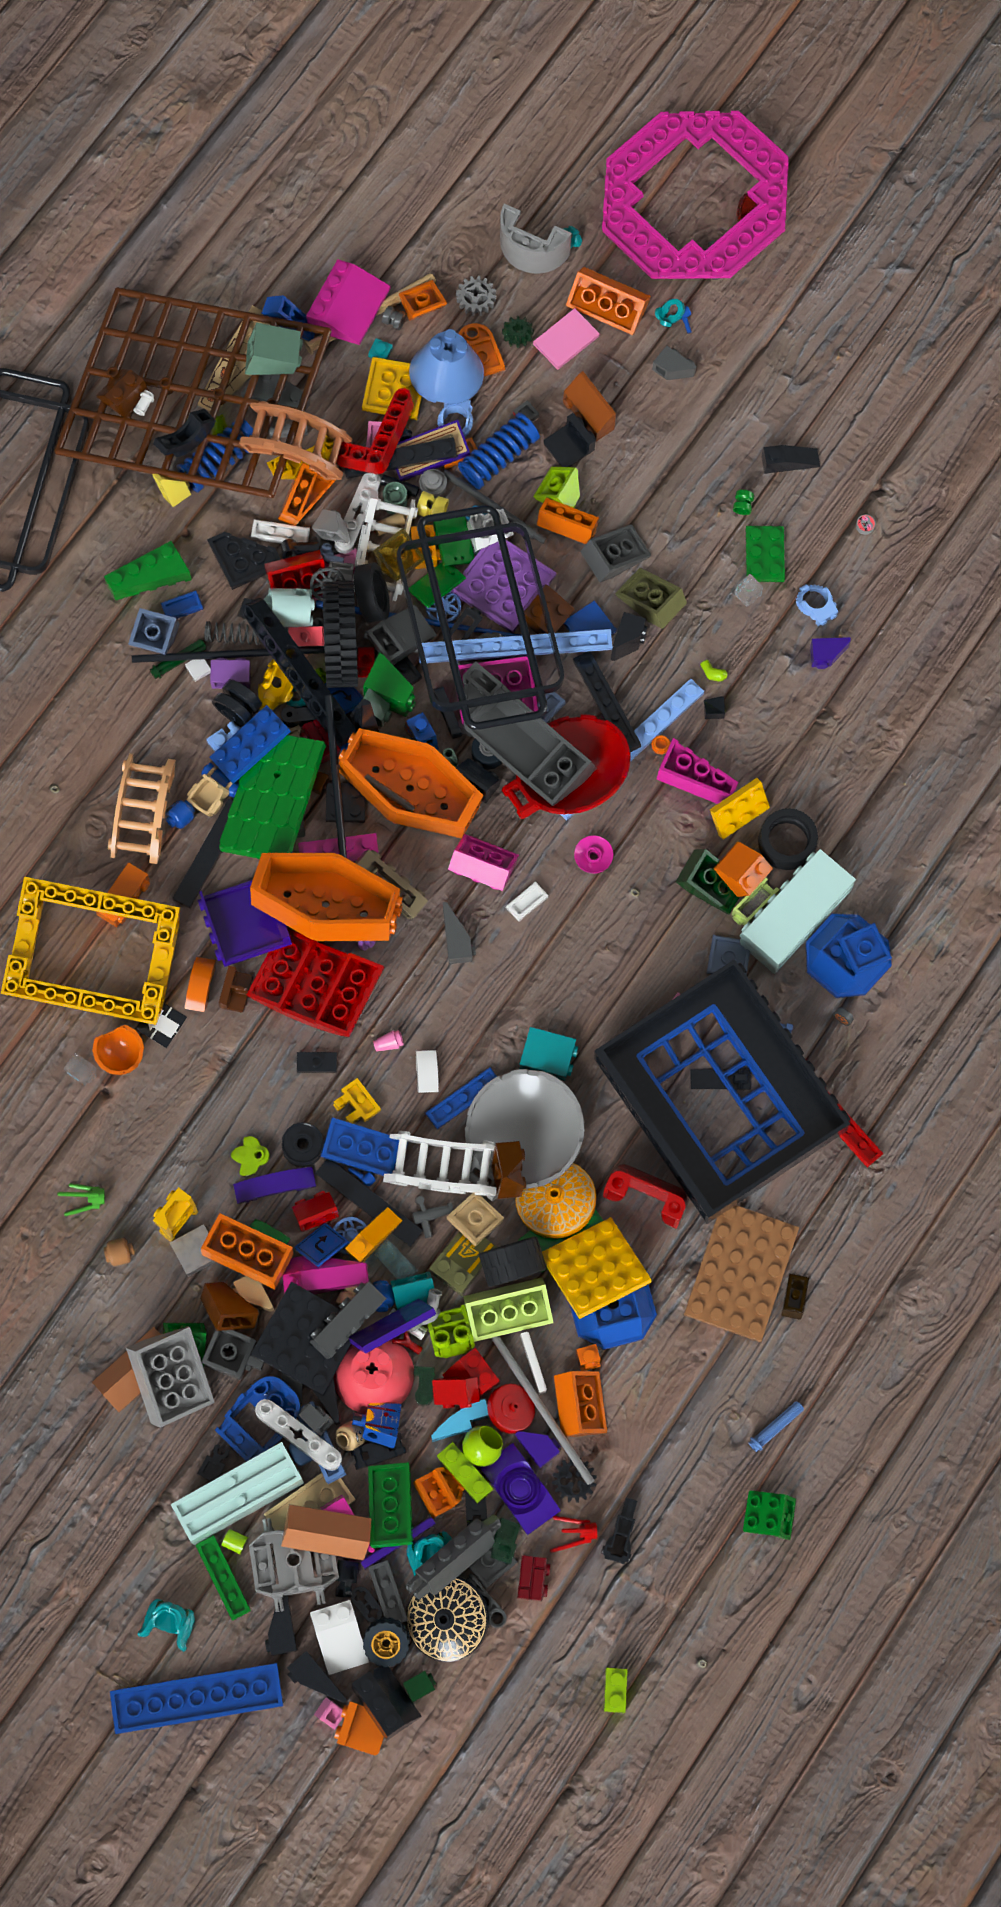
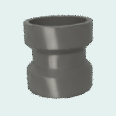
(394, 317)

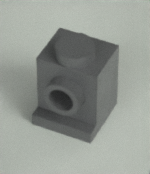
(316, 1418)

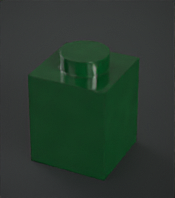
(420, 1686)

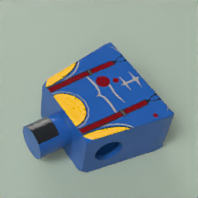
(379, 1423)

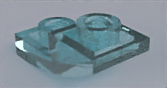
(395, 1261)

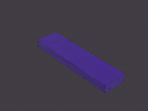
(385, 1551)

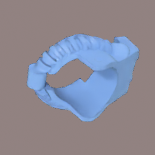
(462, 408)
(822, 614)

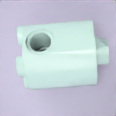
(291, 606)

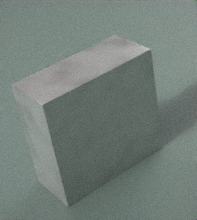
(189, 1250)

